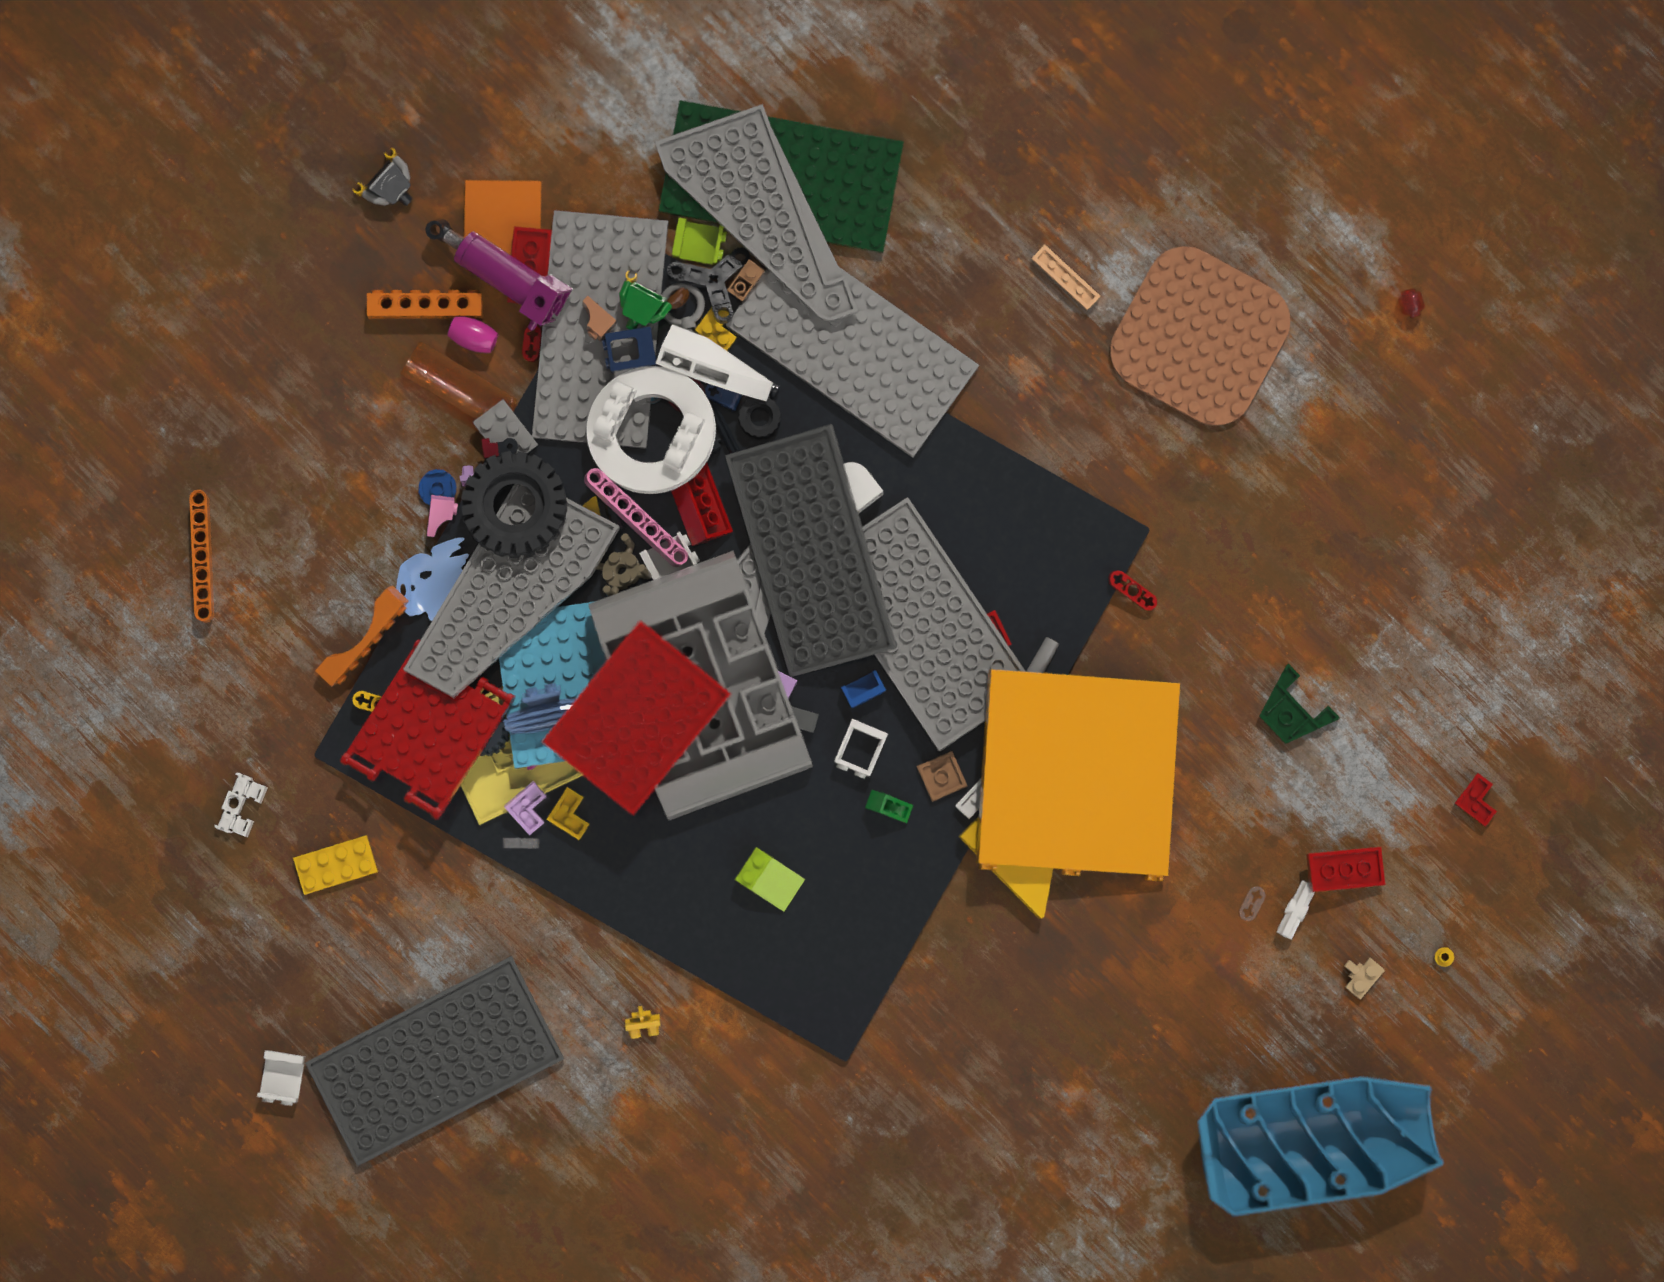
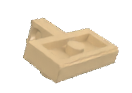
(1362, 976)

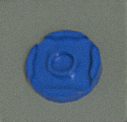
(437, 483)

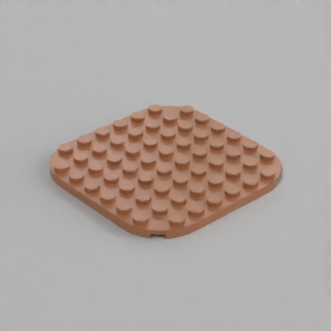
(1200, 336)

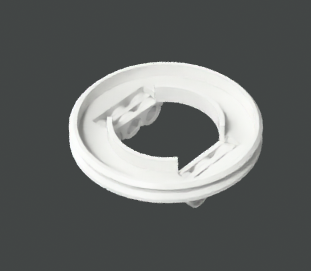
(689, 447)

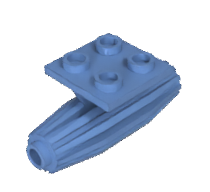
(542, 711)

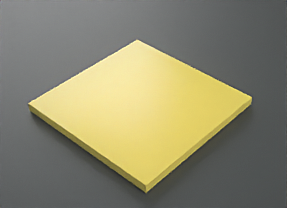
(496, 781)

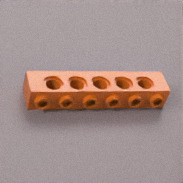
(376, 311)

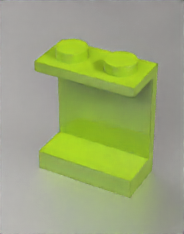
(698, 242)

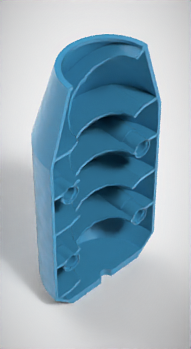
(1296, 1147)

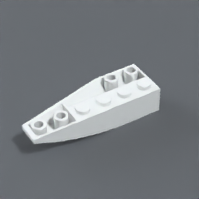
(710, 363)

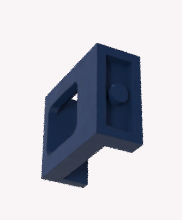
(645, 348)

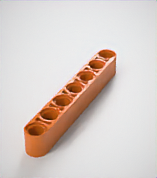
(198, 547)

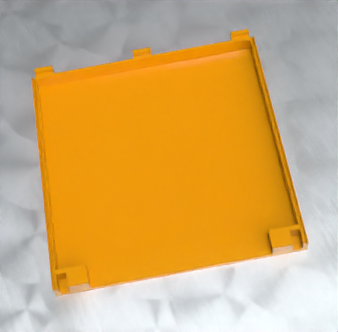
(1078, 773)

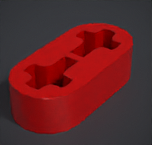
(536, 344)

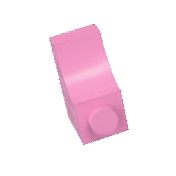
(440, 510)

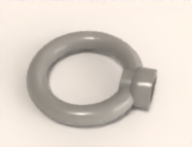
(687, 322)

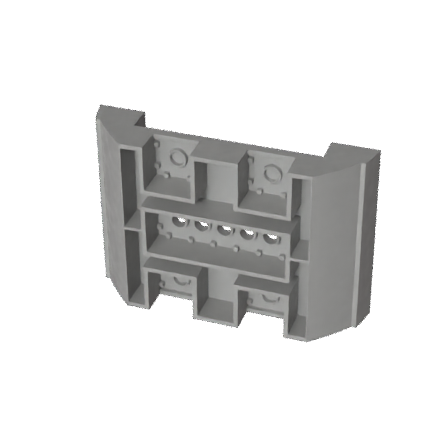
(715, 615)

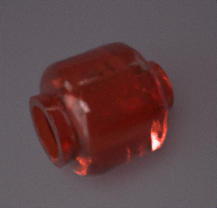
(1411, 302)

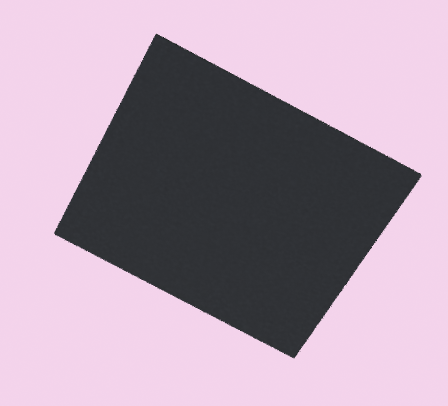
(871, 882)

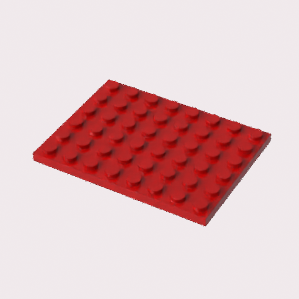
(636, 717)

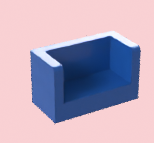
(863, 689)

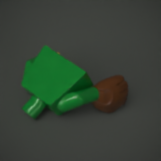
(646, 306)

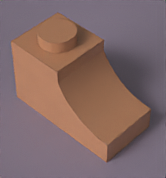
(600, 320)

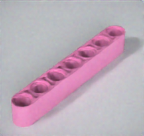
(645, 519)

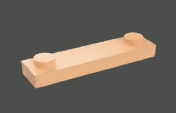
(1066, 277)

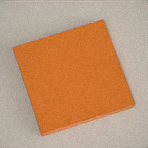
(498, 206)

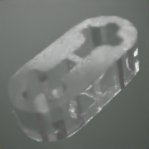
(525, 843)
(1248, 900)

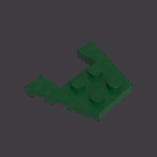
(1287, 716)

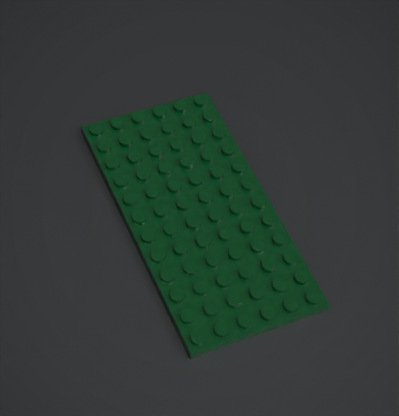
(842, 174)

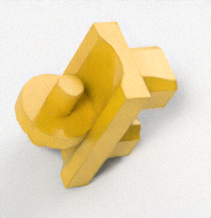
(642, 1020)

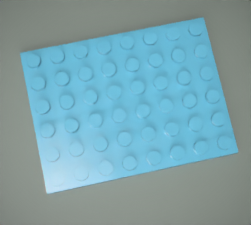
(557, 651)

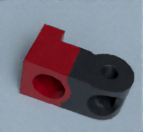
(497, 448)

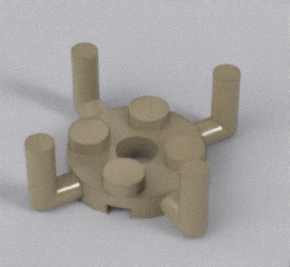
(618, 560)

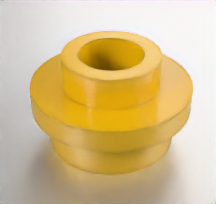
(1438, 959)

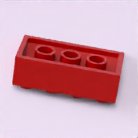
(702, 508)

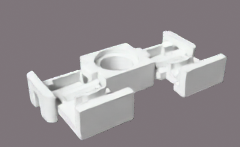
(229, 819)

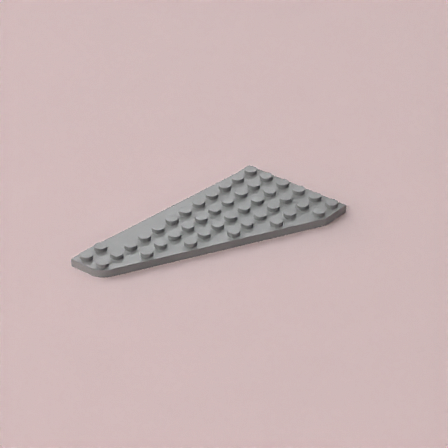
(750, 189)

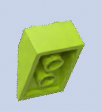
(770, 879)

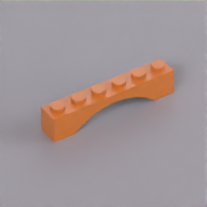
(386, 608)

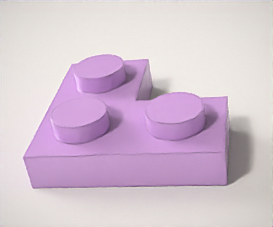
(522, 807)

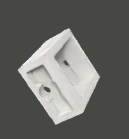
(860, 772)

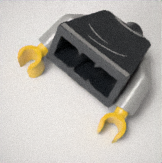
(388, 183)

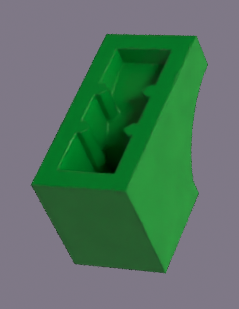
(889, 806)

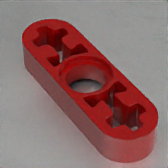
(1124, 577)

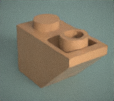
(746, 280)

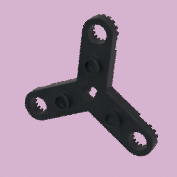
(700, 278)

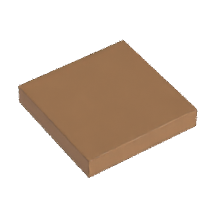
(942, 776)

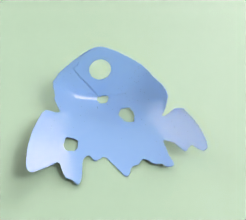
(431, 592)

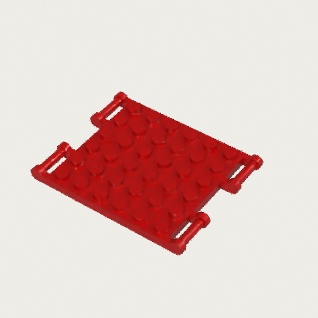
(427, 736)

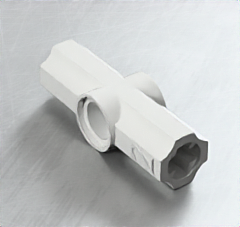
(1295, 910)

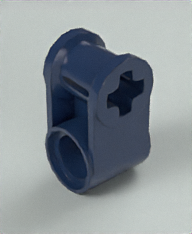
(725, 397)

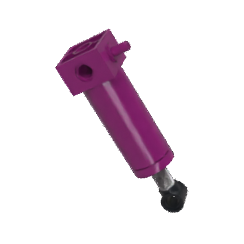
(536, 294)

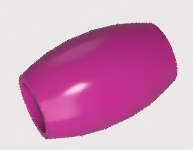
(473, 334)

